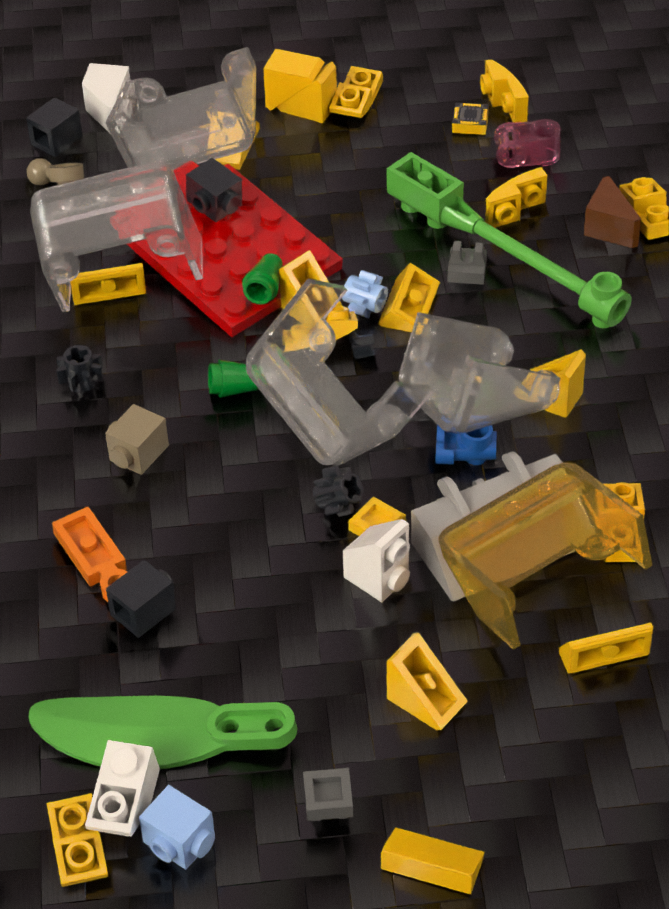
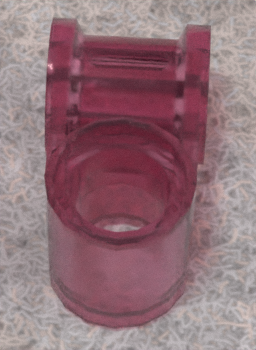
(531, 143)

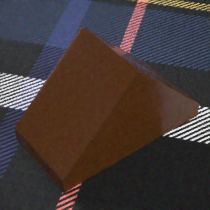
(612, 216)

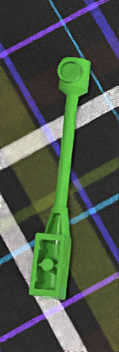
(440, 198)

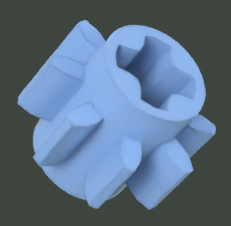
(365, 293)

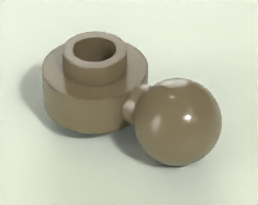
(42, 172)

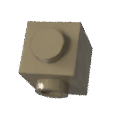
(137, 439)

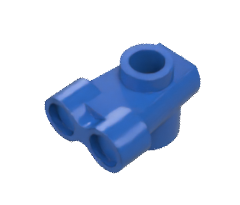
(471, 446)

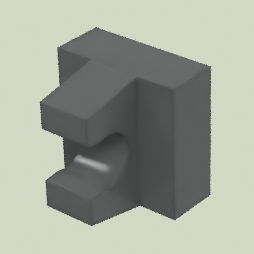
(467, 264)
(328, 794)

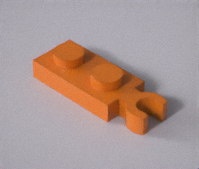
(90, 548)

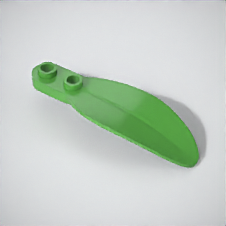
(174, 726)

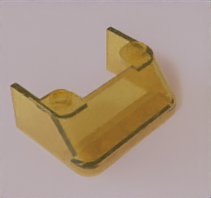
(533, 528)

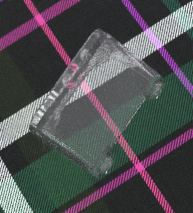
(190, 124)
(470, 375)

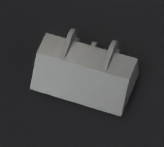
(433, 518)

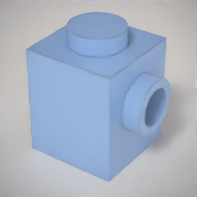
(177, 828)

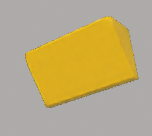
(108, 284)
(410, 294)
(607, 648)
(431, 860)

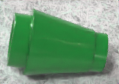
(263, 280)
(229, 379)

